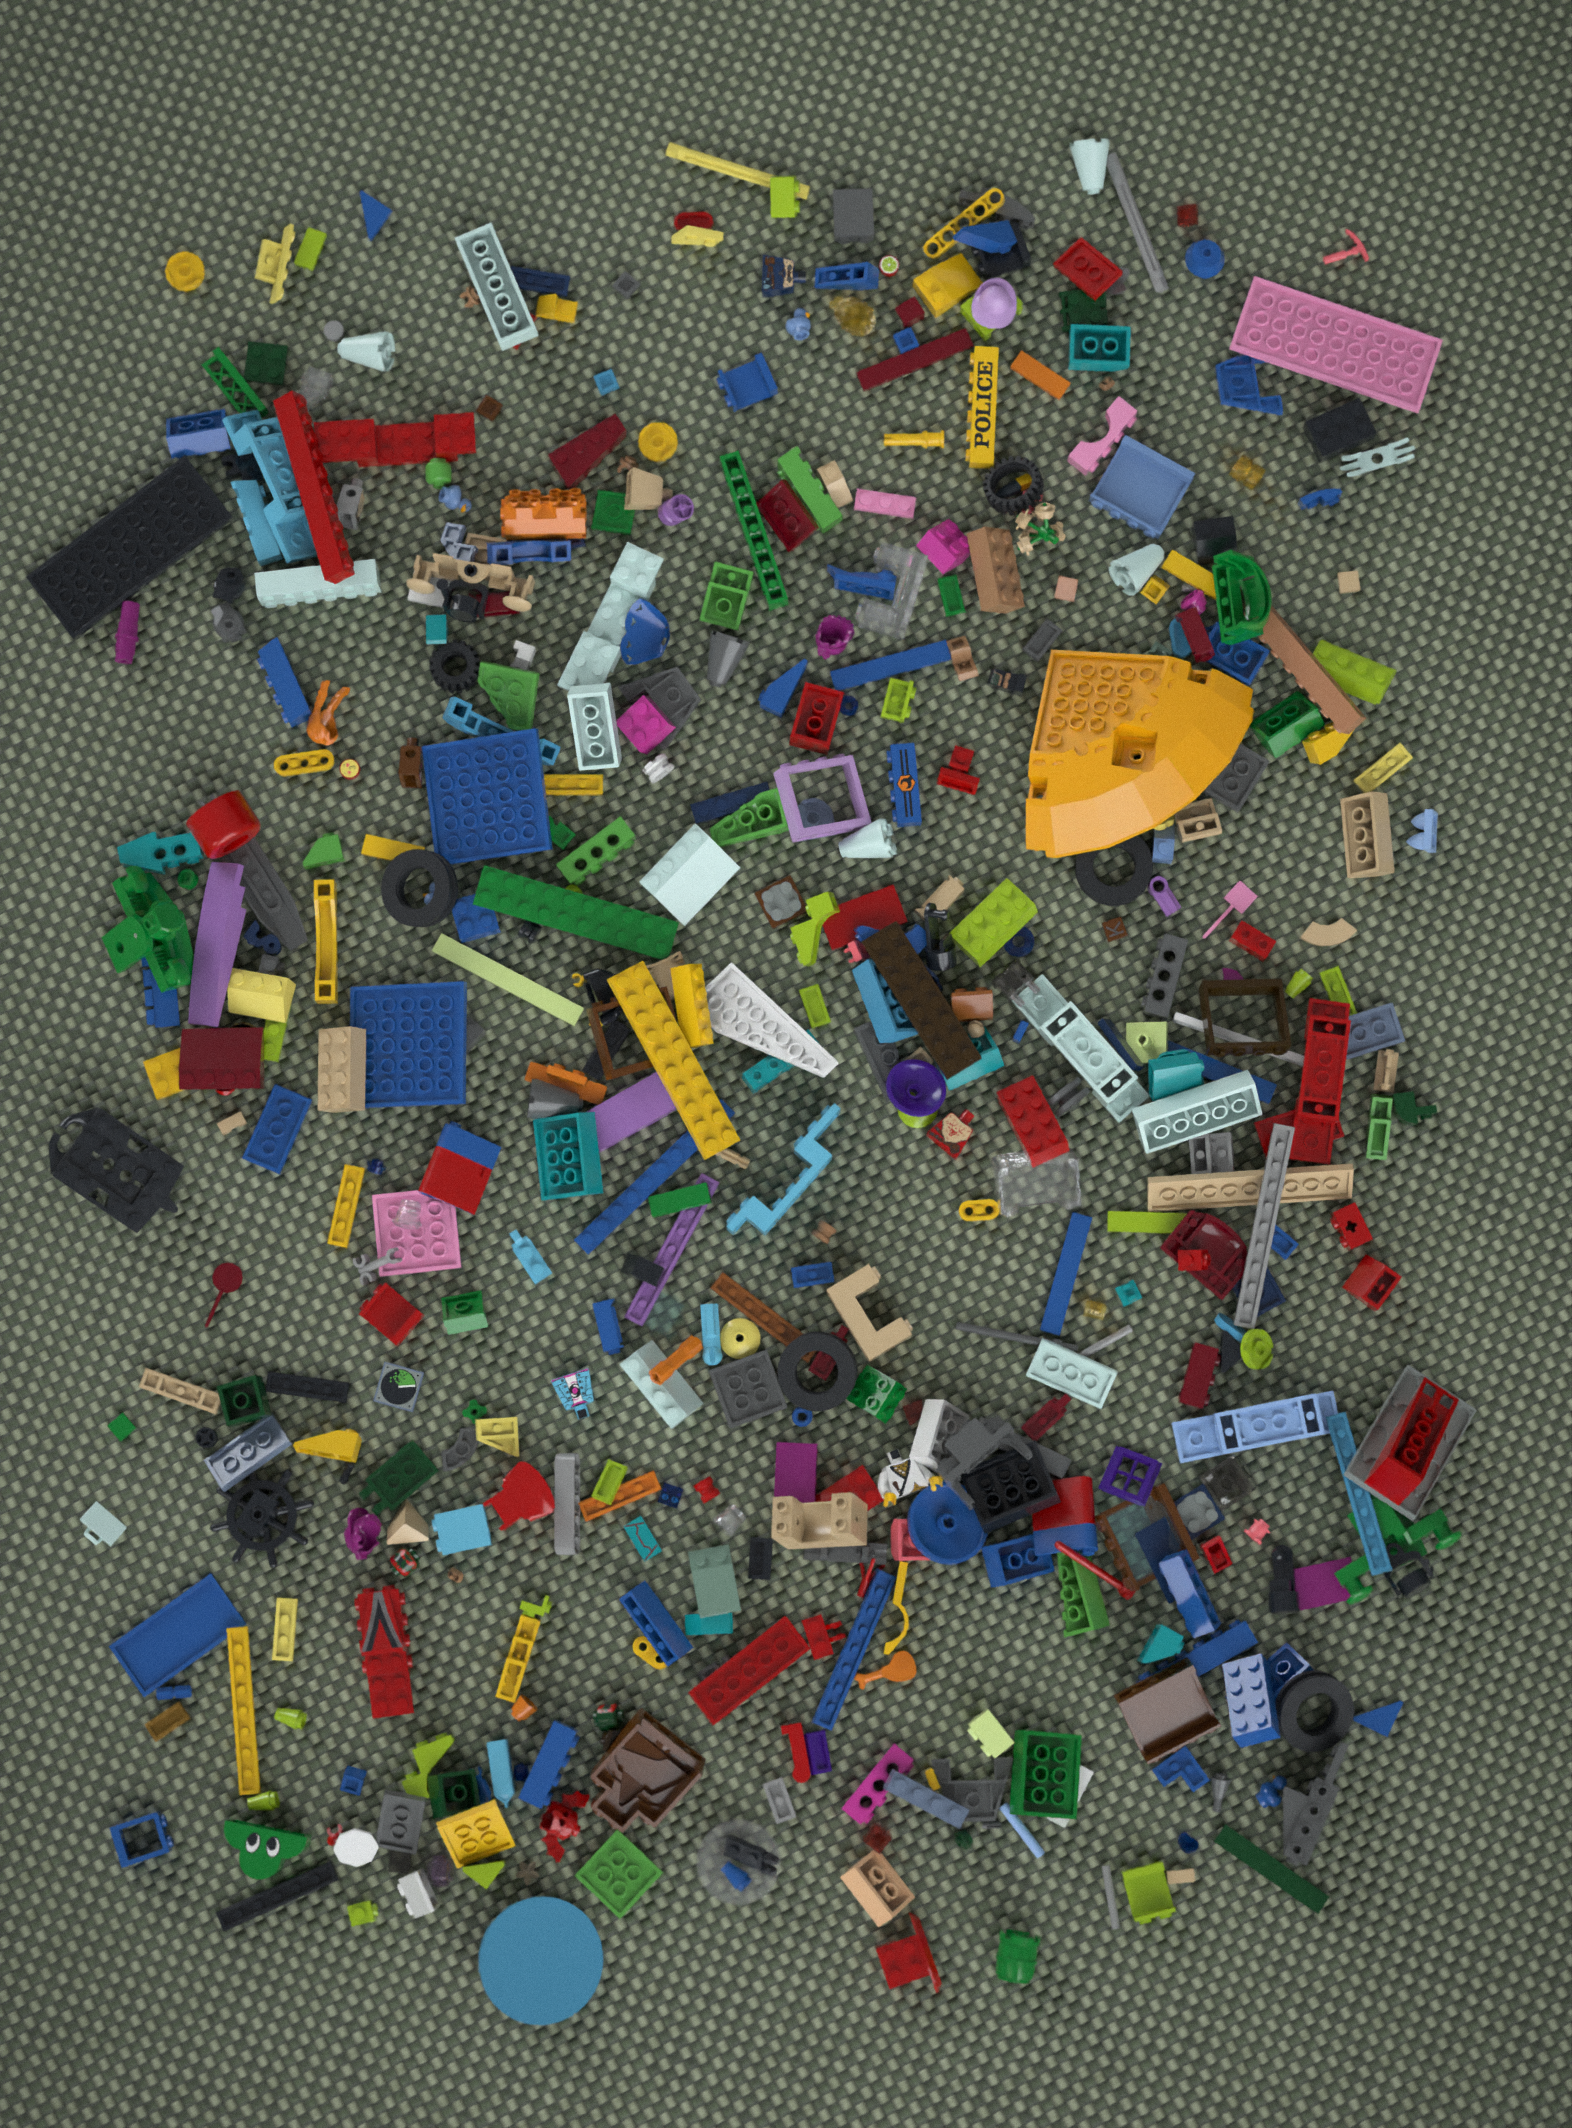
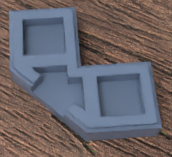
(452, 541)

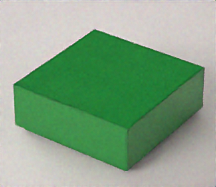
(122, 1426)

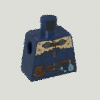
(779, 276)

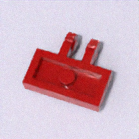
(818, 1637)

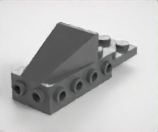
(1299, 1811)

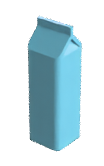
(501, 1770)

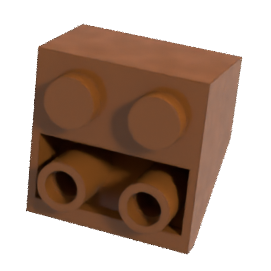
(972, 1004)

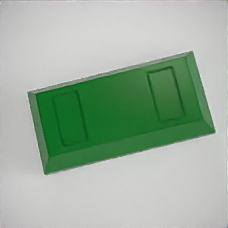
(951, 595)

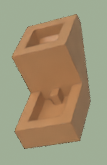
(962, 658)

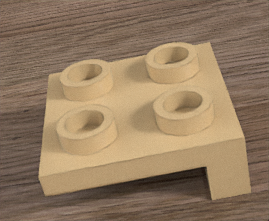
(661, 971)

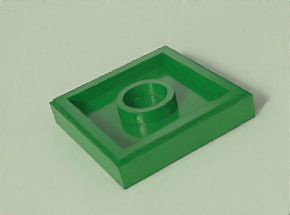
(611, 513)

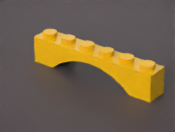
(326, 942)

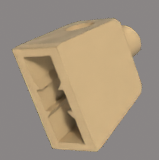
(644, 490)

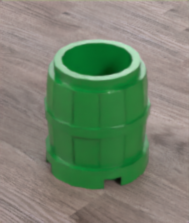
(1017, 1956)

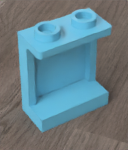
(462, 1529)

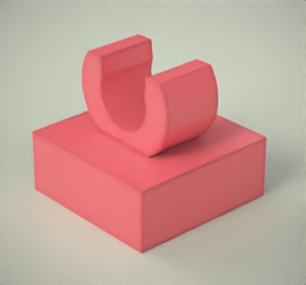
(858, 951)

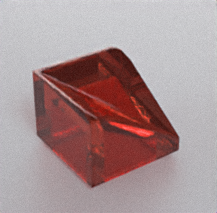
(877, 1838)

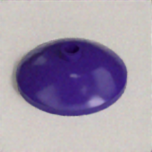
(921, 1079)

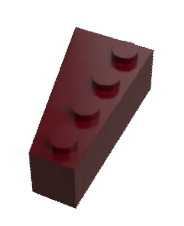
(585, 452)

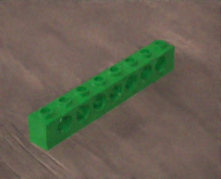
(753, 530)

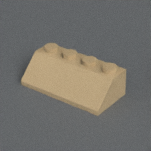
(1367, 835)

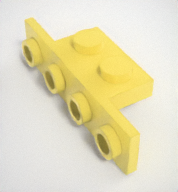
(273, 262)

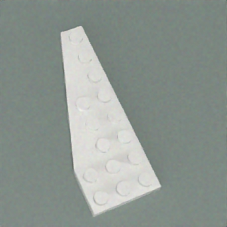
(751, 1017)

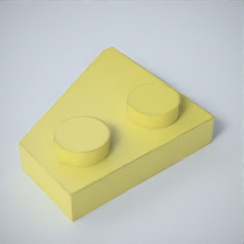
(697, 236)
(499, 1433)

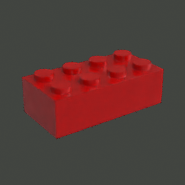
(1032, 1121)

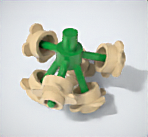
(1032, 533)

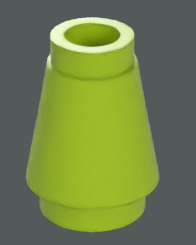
(1298, 983)
(291, 1717)
(264, 1802)

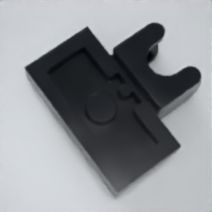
(243, 466)

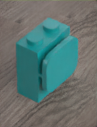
(1174, 1073)

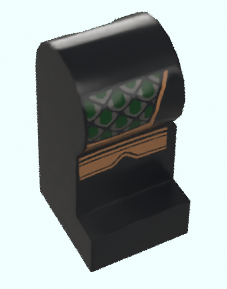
(1007, 681)

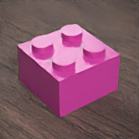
(945, 546)
(645, 724)

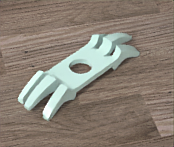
(1389, 458)

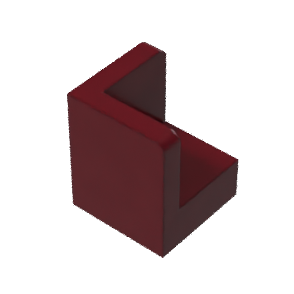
(910, 312)

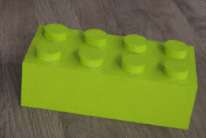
(993, 922)

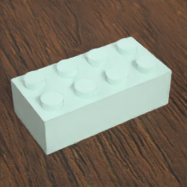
(594, 726)

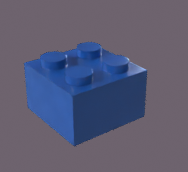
(473, 921)

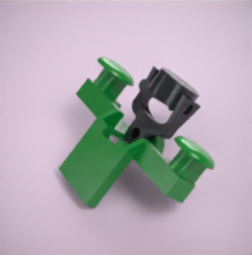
(1389, 1524)

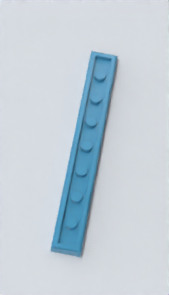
(1359, 1497)

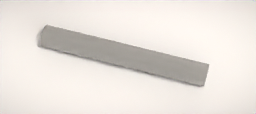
(1106, 1341)
(1110, 1897)

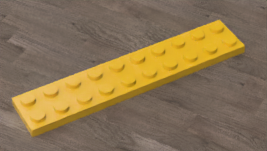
(673, 1060)

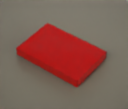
(1088, 268)

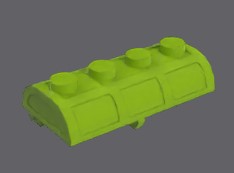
(1354, 672)

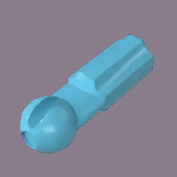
(711, 1334)

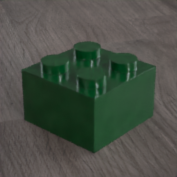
(244, 1400)
(453, 1793)

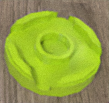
(1256, 1349)

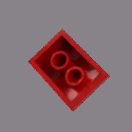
(816, 718)
(859, 1484)

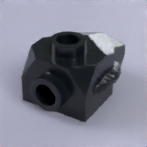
(229, 584)

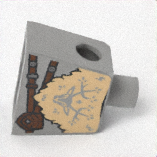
(351, 504)

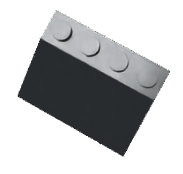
(1010, 1488)

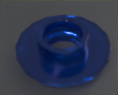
(1023, 950)

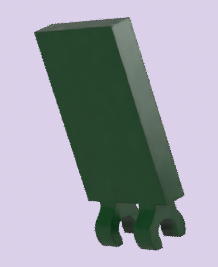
(399, 1477)

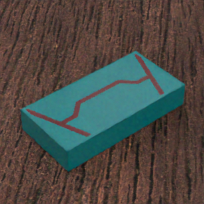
(642, 1538)

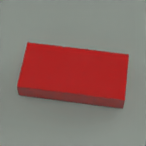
(958, 781)

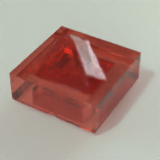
(1187, 215)

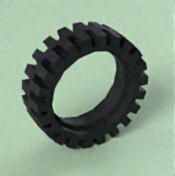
(1004, 469)

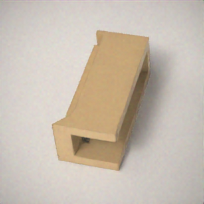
(944, 896)

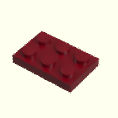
(787, 515)

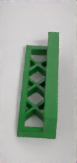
(237, 380)

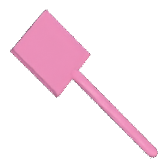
(1240, 898)

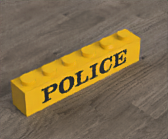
(983, 407)

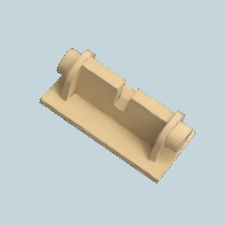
(1386, 1071)

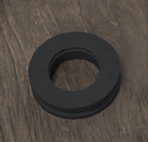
(394, 882)
(1120, 894)
(794, 1388)
(1335, 1725)

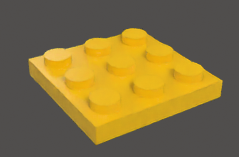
(475, 1834)

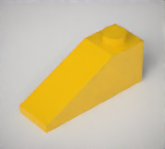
(333, 1445)

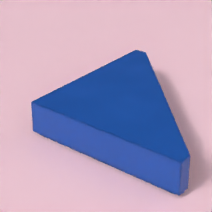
(374, 214)
(1380, 1719)

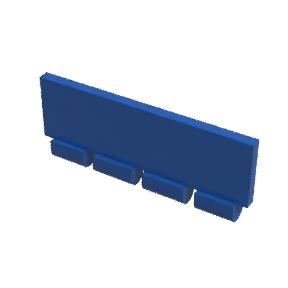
(165, 1004)

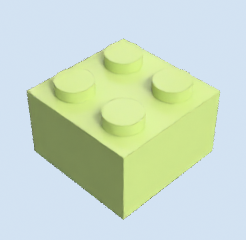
(990, 1733)

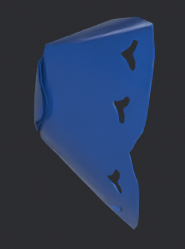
(645, 634)

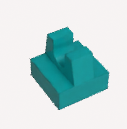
(1128, 1293)

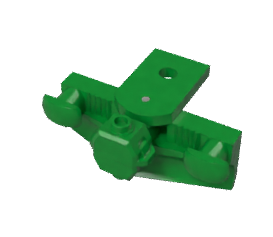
(151, 930)

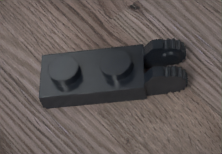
(751, 1855)

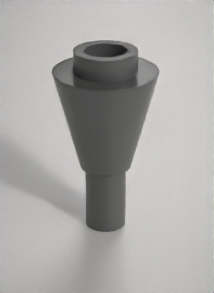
(1220, 1784)

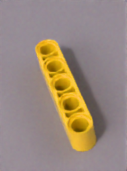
(969, 213)

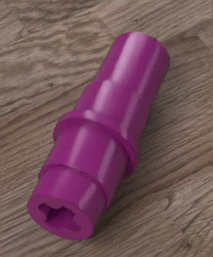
(127, 633)

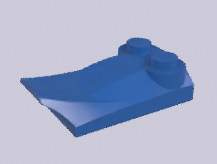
(866, 583)
(1237, 660)

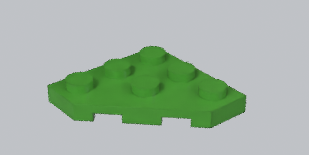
(511, 692)

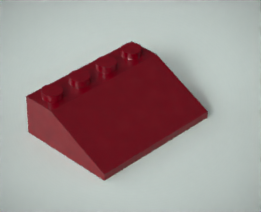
(221, 1058)

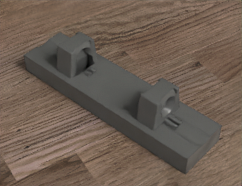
(849, 1553)

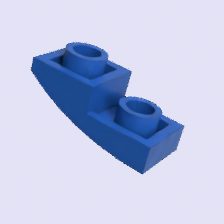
(1325, 497)

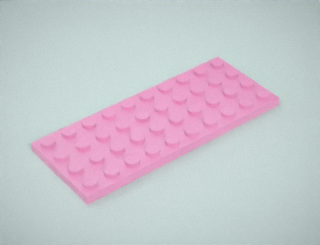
(1336, 344)

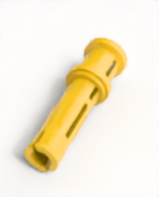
(921, 439)

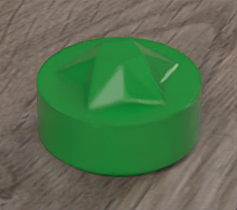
(187, 879)

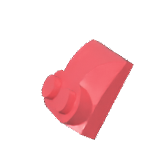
(901, 1544)

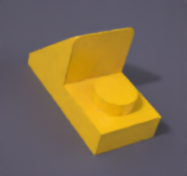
(557, 309)

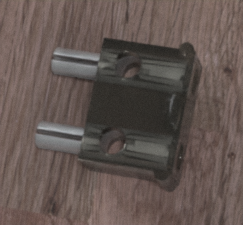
(1012, 980)

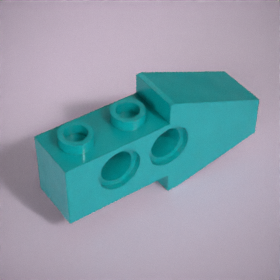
(144, 851)
(766, 1071)

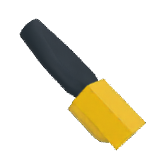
(1014, 487)

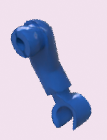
(484, 1790)

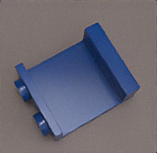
(747, 384)

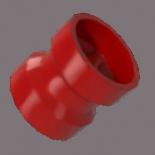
(707, 1489)

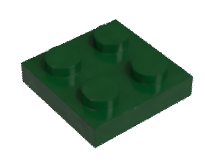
(266, 363)

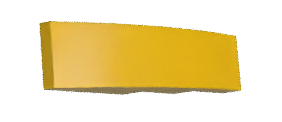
(518, 1658)

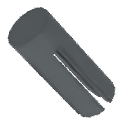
(991, 1824)

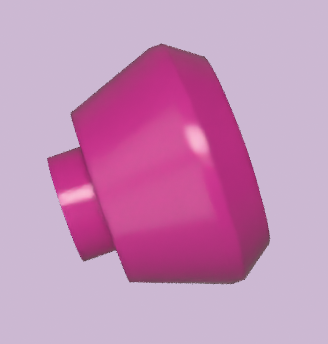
(1195, 598)

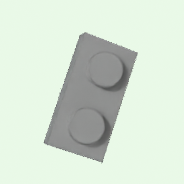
(779, 1800)

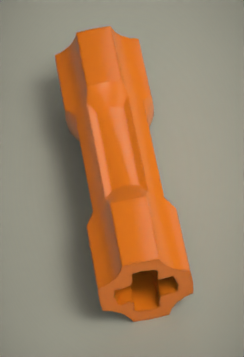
(685, 1352)

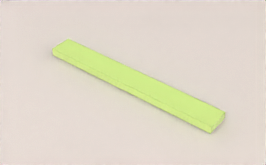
(507, 979)

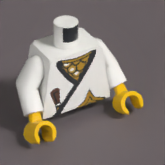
(904, 1478)

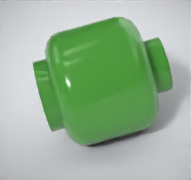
(438, 473)

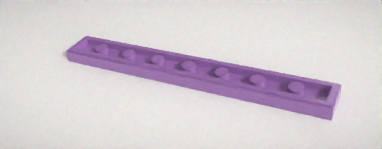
(668, 1256)

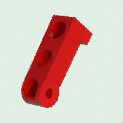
(801, 1769)

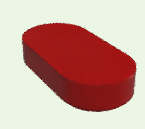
(695, 219)

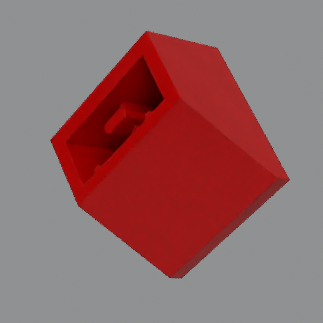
(1371, 1282)

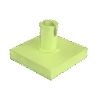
(1147, 1039)

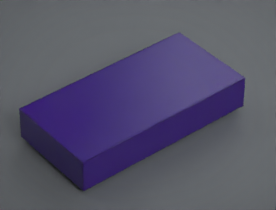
(817, 1752)

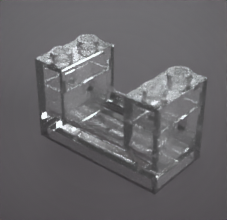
(894, 619)

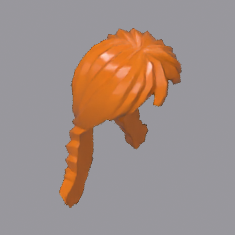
(322, 724)

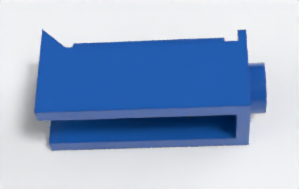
(608, 1326)

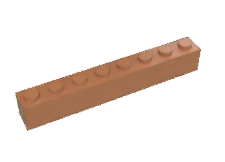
(1310, 674)

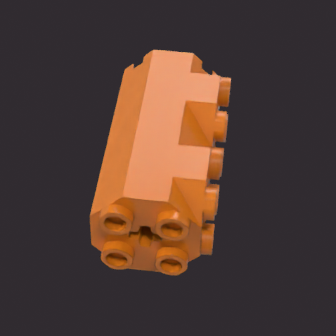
(537, 516)

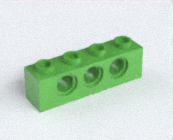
(600, 841)

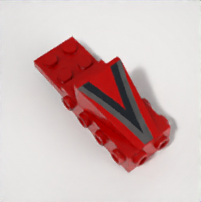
(385, 1650)

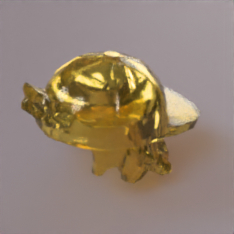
(853, 315)

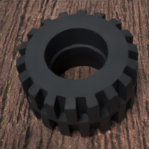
(448, 651)

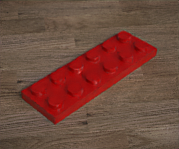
(749, 1670)

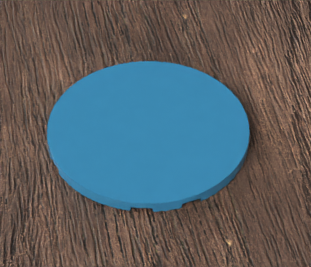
(540, 1960)

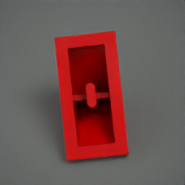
(1216, 1554)

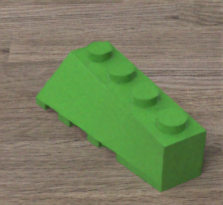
(1081, 1597)

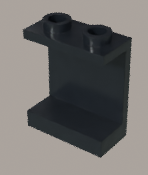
(998, 264)

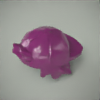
(833, 635)
(362, 1532)

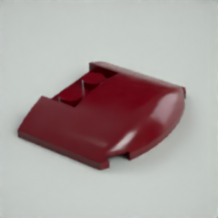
(1224, 1245)

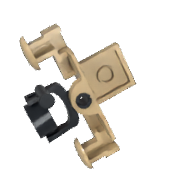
(447, 568)

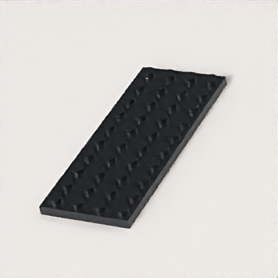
(129, 547)

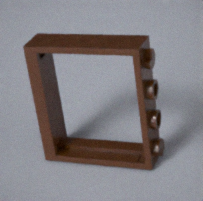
(609, 1071)

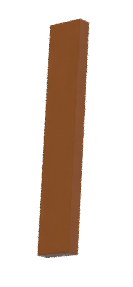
(757, 1311)

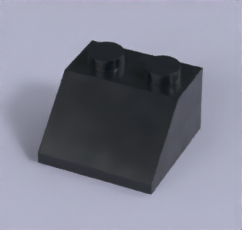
(1213, 538)

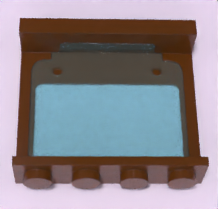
(1126, 1519)

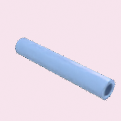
(1022, 1830)

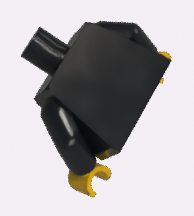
(598, 990)

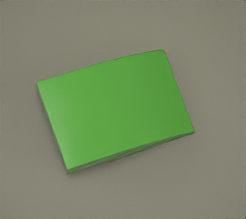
(726, 595)

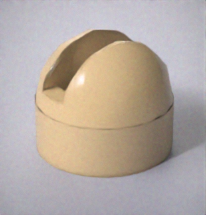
(975, 1029)

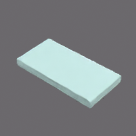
(1071, 1373)

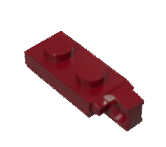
(824, 1363)
(1045, 1417)

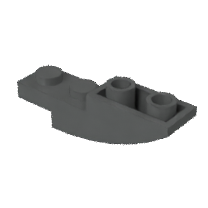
(1009, 211)

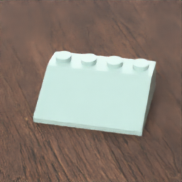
(689, 874)

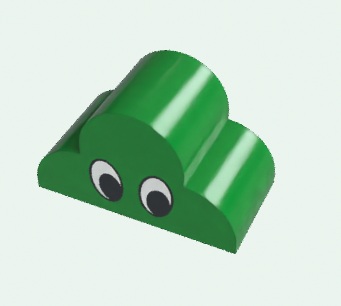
(263, 1847)

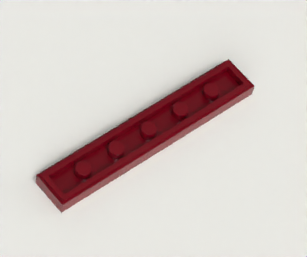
(914, 359)

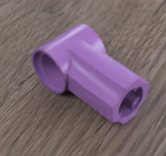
(1164, 898)

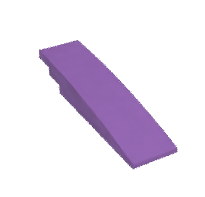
(216, 942)
(631, 1111)

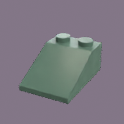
(714, 1581)

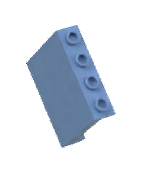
(1141, 487)

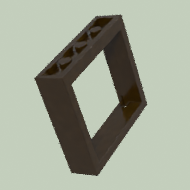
(1245, 987)

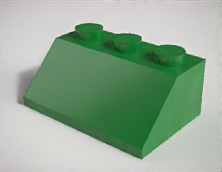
(1287, 724)

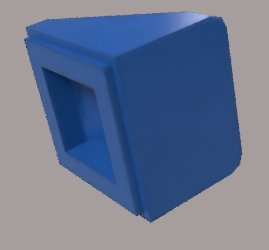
(353, 1780)

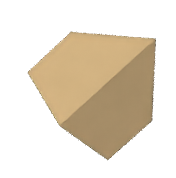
(407, 1526)

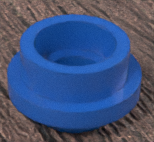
(807, 1421)

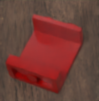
(390, 1314)

